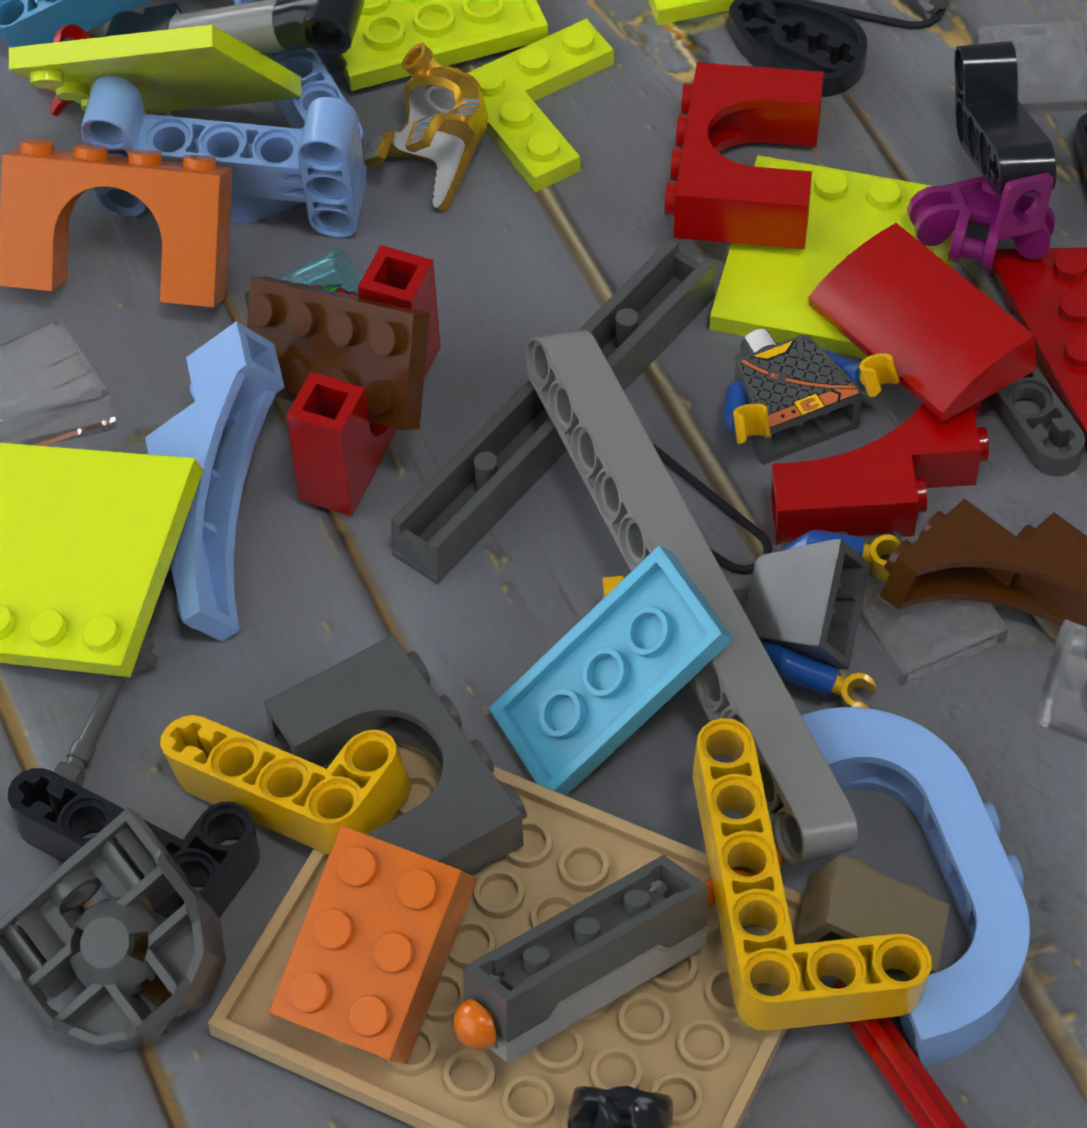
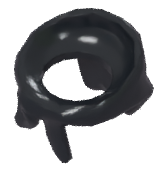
(619, 1108)

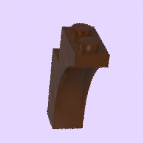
(980, 560)

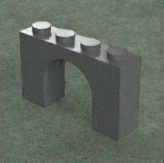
(468, 815)

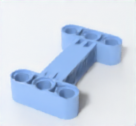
(269, 162)

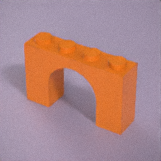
(185, 197)

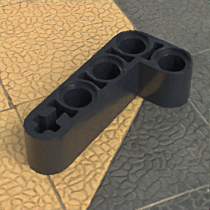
(992, 121)
(58, 812)

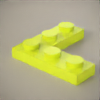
(530, 74)

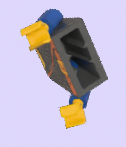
(798, 393)
(810, 605)

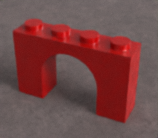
(734, 200)
(329, 422)

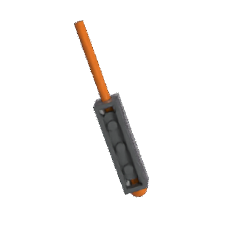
(584, 958)

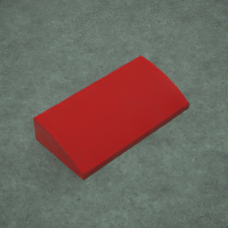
(937, 326)

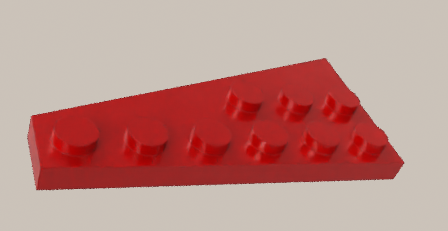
(1052, 305)

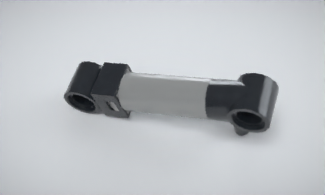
(263, 25)

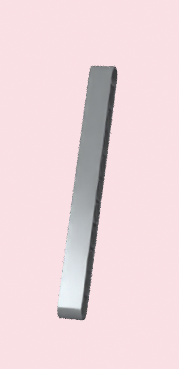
(645, 511)

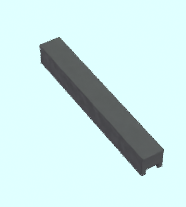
(521, 440)

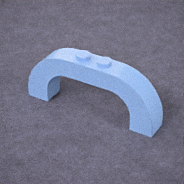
(920, 770)

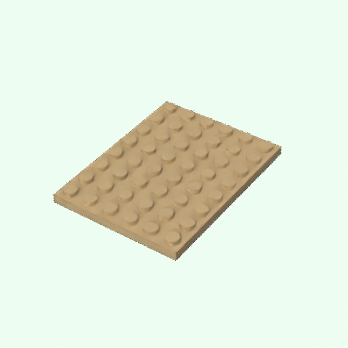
(661, 1037)

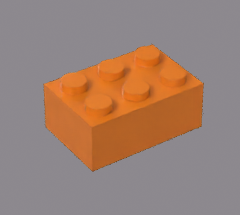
(373, 945)

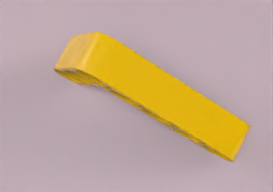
(763, 902)

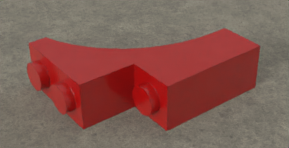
(880, 483)

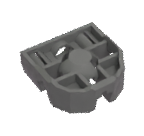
(51, 952)

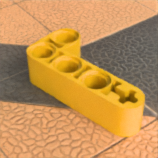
(287, 792)

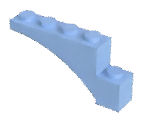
(232, 392)

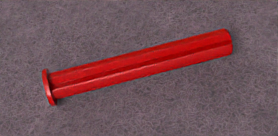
(904, 1072)

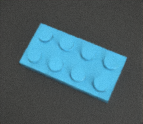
(610, 673)

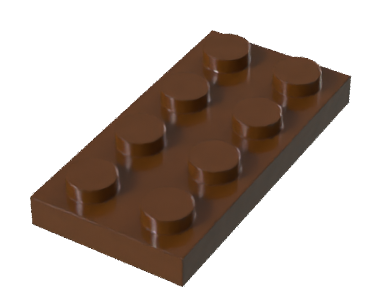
(345, 340)

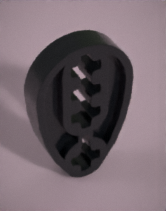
(800, 38)

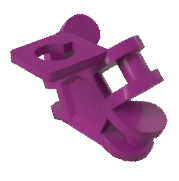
(1014, 215)

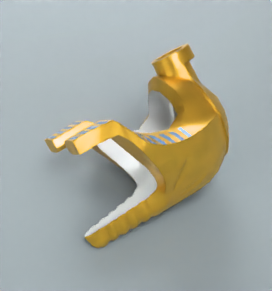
(442, 123)

